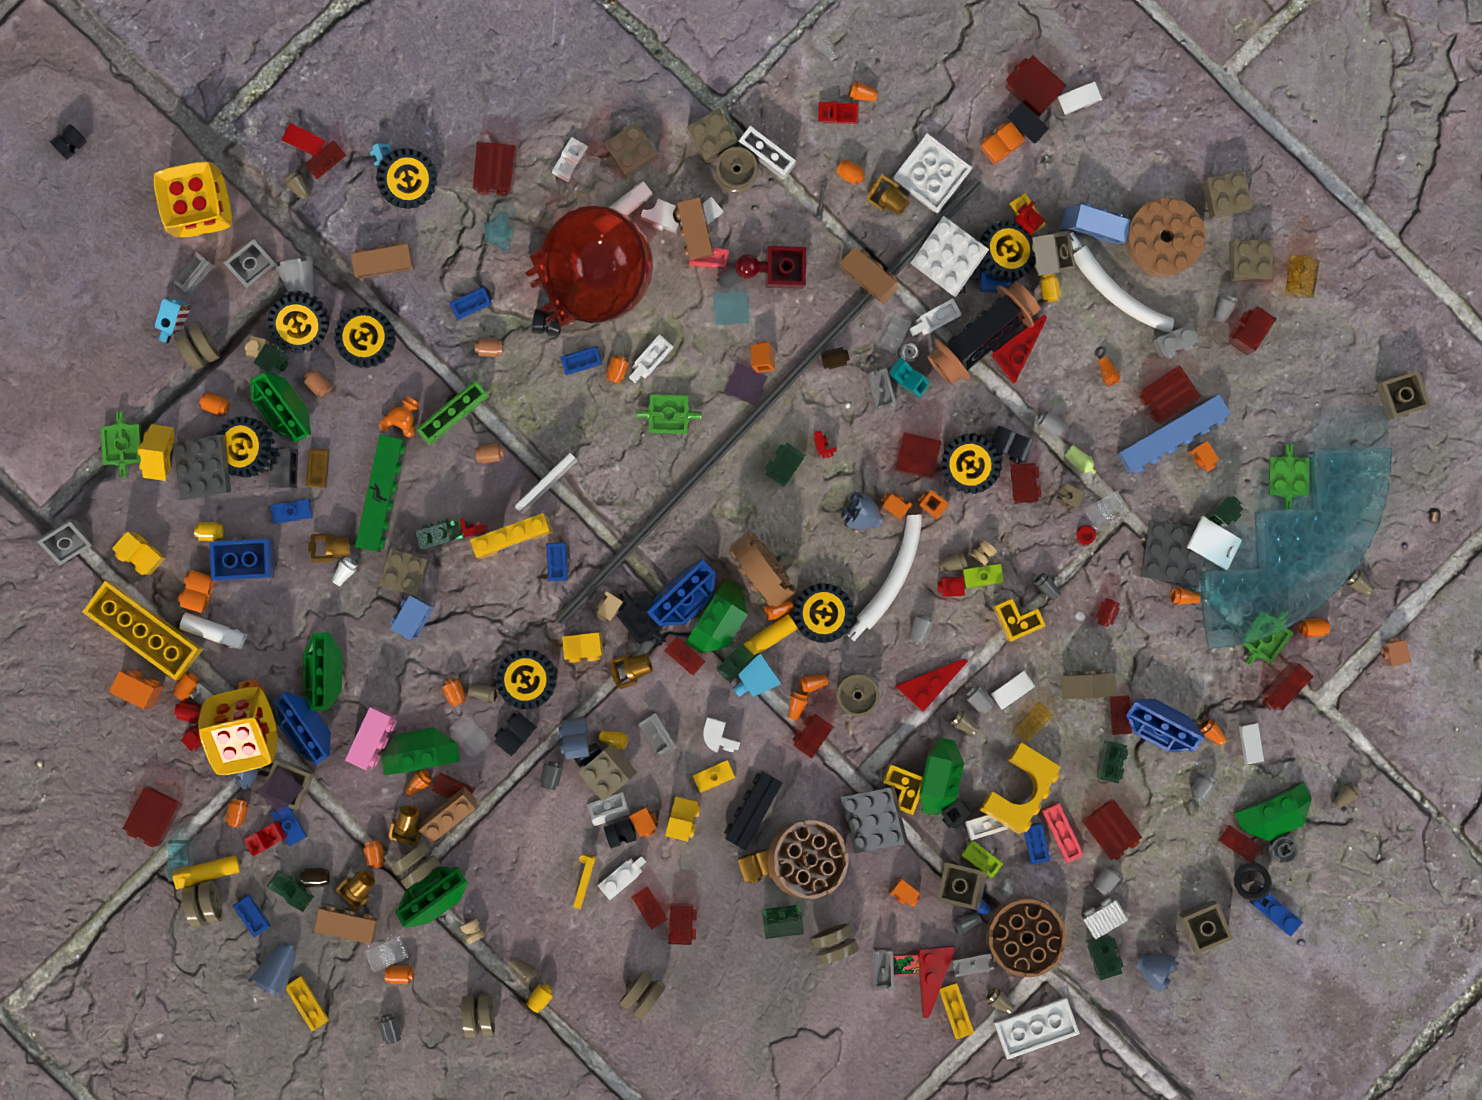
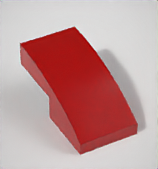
(838, 113)
(303, 139)
(265, 838)

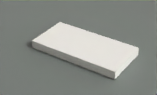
(539, 489)
(1036, 1027)

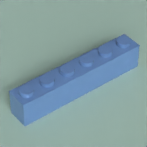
(1171, 435)

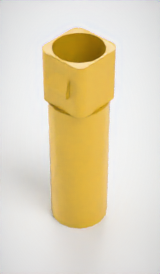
(771, 635)
(205, 871)

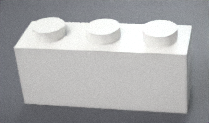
(767, 153)

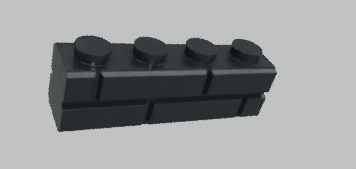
(753, 810)

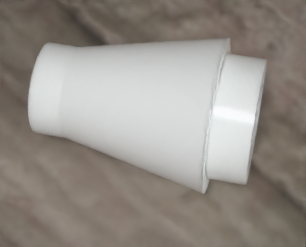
(344, 571)

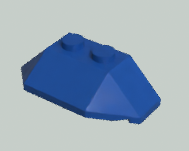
(684, 595)
(1164, 726)
(303, 727)

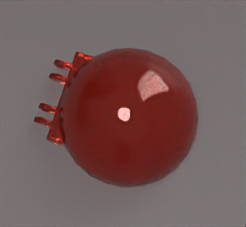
(593, 266)

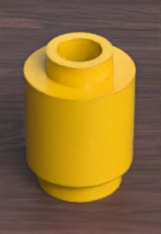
(1050, 287)
(209, 531)
(540, 997)

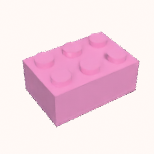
(371, 738)

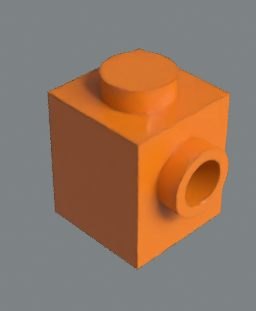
(762, 357)
(644, 822)

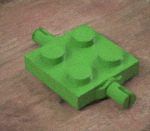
(669, 414)
(121, 444)
(1288, 476)
(1267, 647)

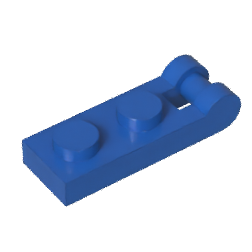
(1278, 914)

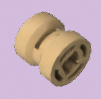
(985, 548)
(472, 931)

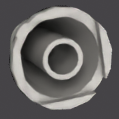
(297, 274)

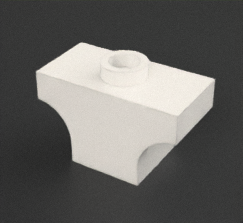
(661, 216)

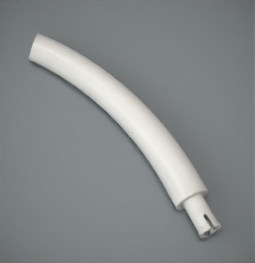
(1113, 292)
(887, 593)

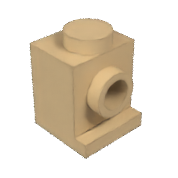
(254, 346)
(608, 607)

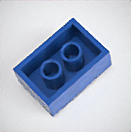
(241, 559)

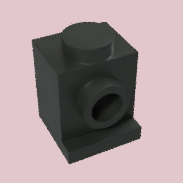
(957, 806)

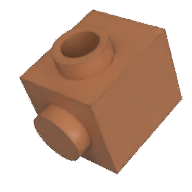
(1395, 652)

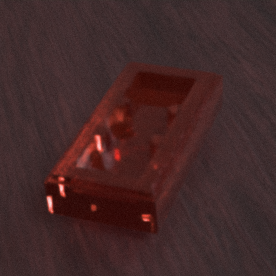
(325, 159)
(684, 656)
(1118, 708)
(449, 786)
(1239, 843)
(649, 907)

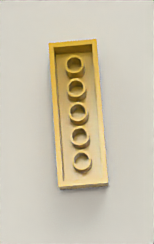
(142, 630)

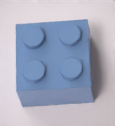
(411, 617)

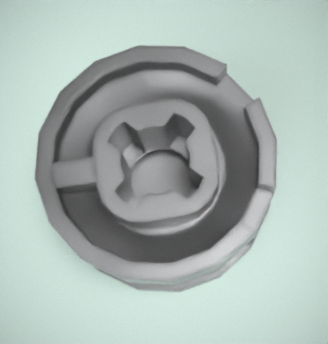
(1283, 849)

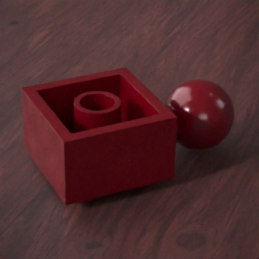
(775, 277)

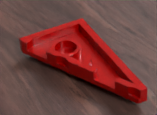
(1014, 353)
(927, 687)
(932, 970)

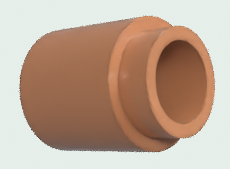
(488, 347)
(317, 383)
(489, 453)

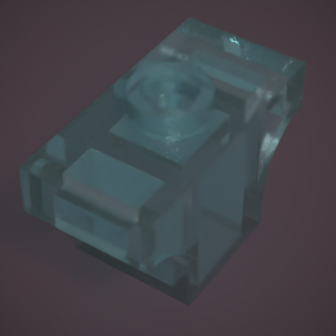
(499, 232)

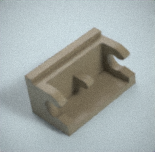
(1072, 498)

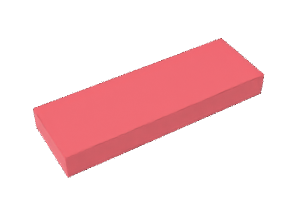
(1062, 832)

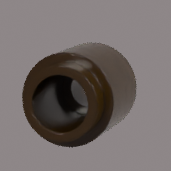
(835, 358)
(315, 877)

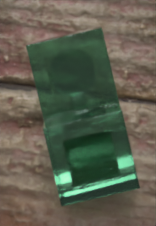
(735, 662)
(291, 890)

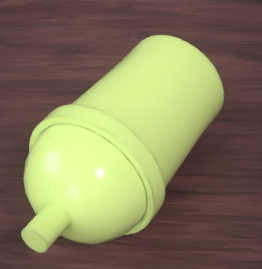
(1079, 459)

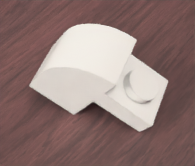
(713, 736)

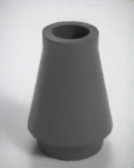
(1046, 586)
(966, 922)

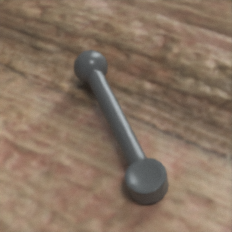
(823, 184)

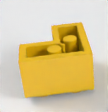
(156, 452)
(141, 553)
(1013, 623)
(583, 646)
(909, 786)
(682, 817)

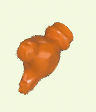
(401, 417)

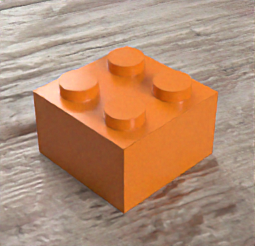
(136, 689)

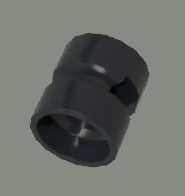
(68, 141)
(540, 325)
(620, 832)

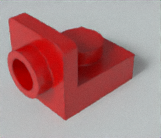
(1029, 218)
(820, 443)
(476, 528)
(951, 586)

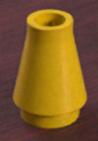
(618, 739)

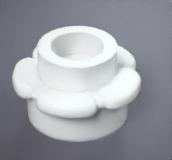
(914, 352)

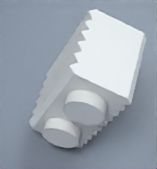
(1104, 918)

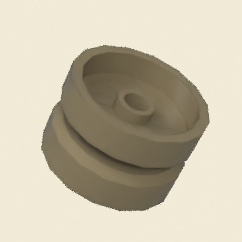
(736, 181)
(196, 346)
(867, 689)
(416, 866)
(202, 904)
(834, 943)
(641, 994)
(478, 1015)

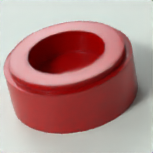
(1085, 535)

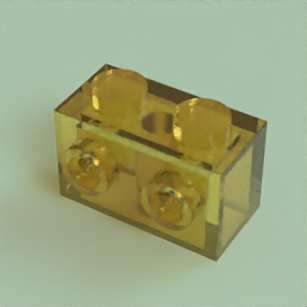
(1302, 276)

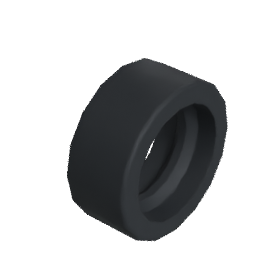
(1252, 867)

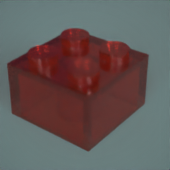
(1252, 330)
(917, 455)

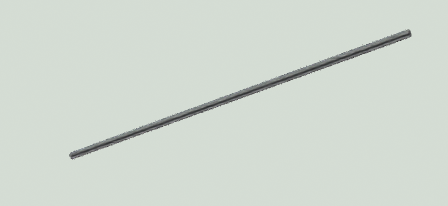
(757, 413)

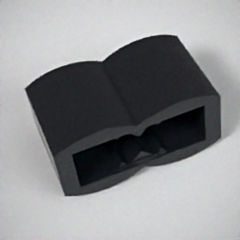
(1012, 444)
(515, 733)

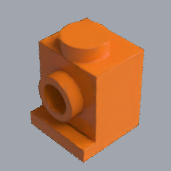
(1204, 456)
(940, 504)
(895, 505)
(905, 892)

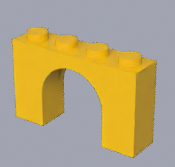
(524, 530)
(1042, 773)

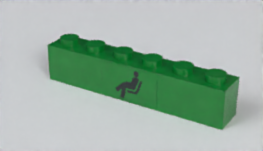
(380, 493)

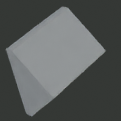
(249, 262)
(65, 541)

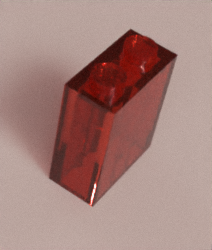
(1035, 85)
(494, 169)
(1168, 395)
(1285, 686)
(152, 816)
(1112, 830)

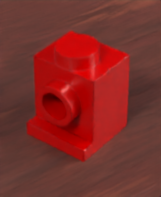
(192, 738)

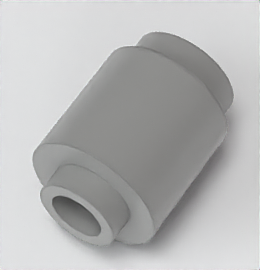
(1051, 423)
(920, 629)
(979, 699)
(1203, 788)
(1107, 880)

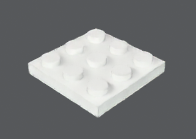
(932, 173)
(949, 256)

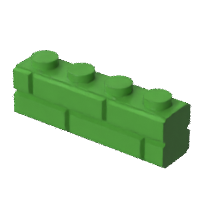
(452, 412)

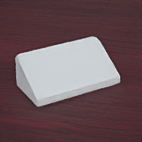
(1251, 743)
(609, 810)

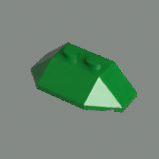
(280, 406)
(720, 619)
(322, 671)
(419, 751)
(941, 777)
(1276, 813)
(431, 896)

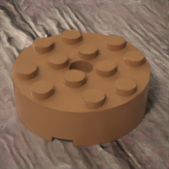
(1183, 229)
(762, 569)
(789, 865)
(1020, 917)

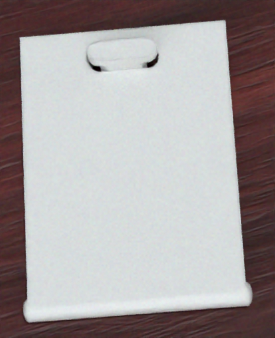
(1214, 543)

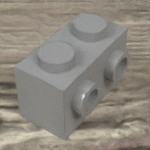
(1177, 340)

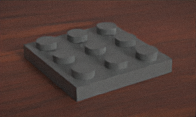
(202, 467)
(1168, 556)
(874, 819)

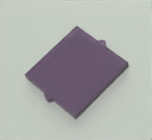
(745, 384)
(280, 790)

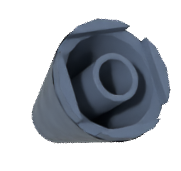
(275, 970)

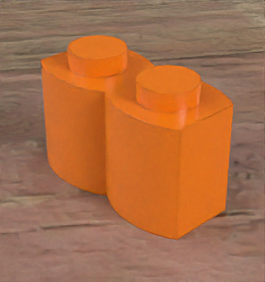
(1002, 143)
(197, 591)

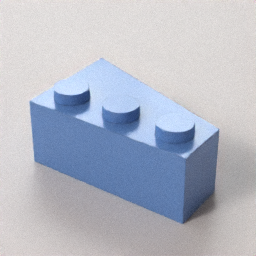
(1095, 223)

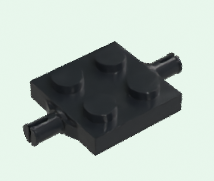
(638, 620)

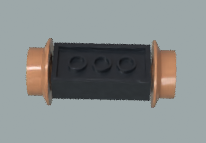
(985, 333)

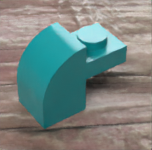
(909, 378)

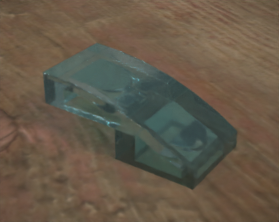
(178, 856)

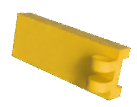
(589, 862)
(307, 1003)
(956, 1011)

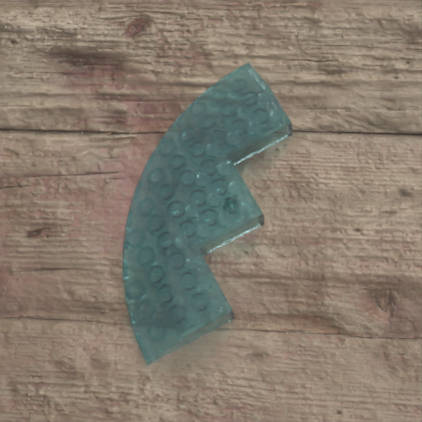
(1308, 555)

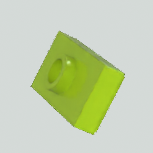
(983, 576)
(982, 858)

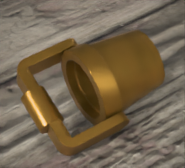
(892, 197)
(335, 547)
(634, 667)
(406, 826)
(356, 889)

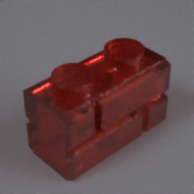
(1024, 483)
(812, 735)
(681, 923)

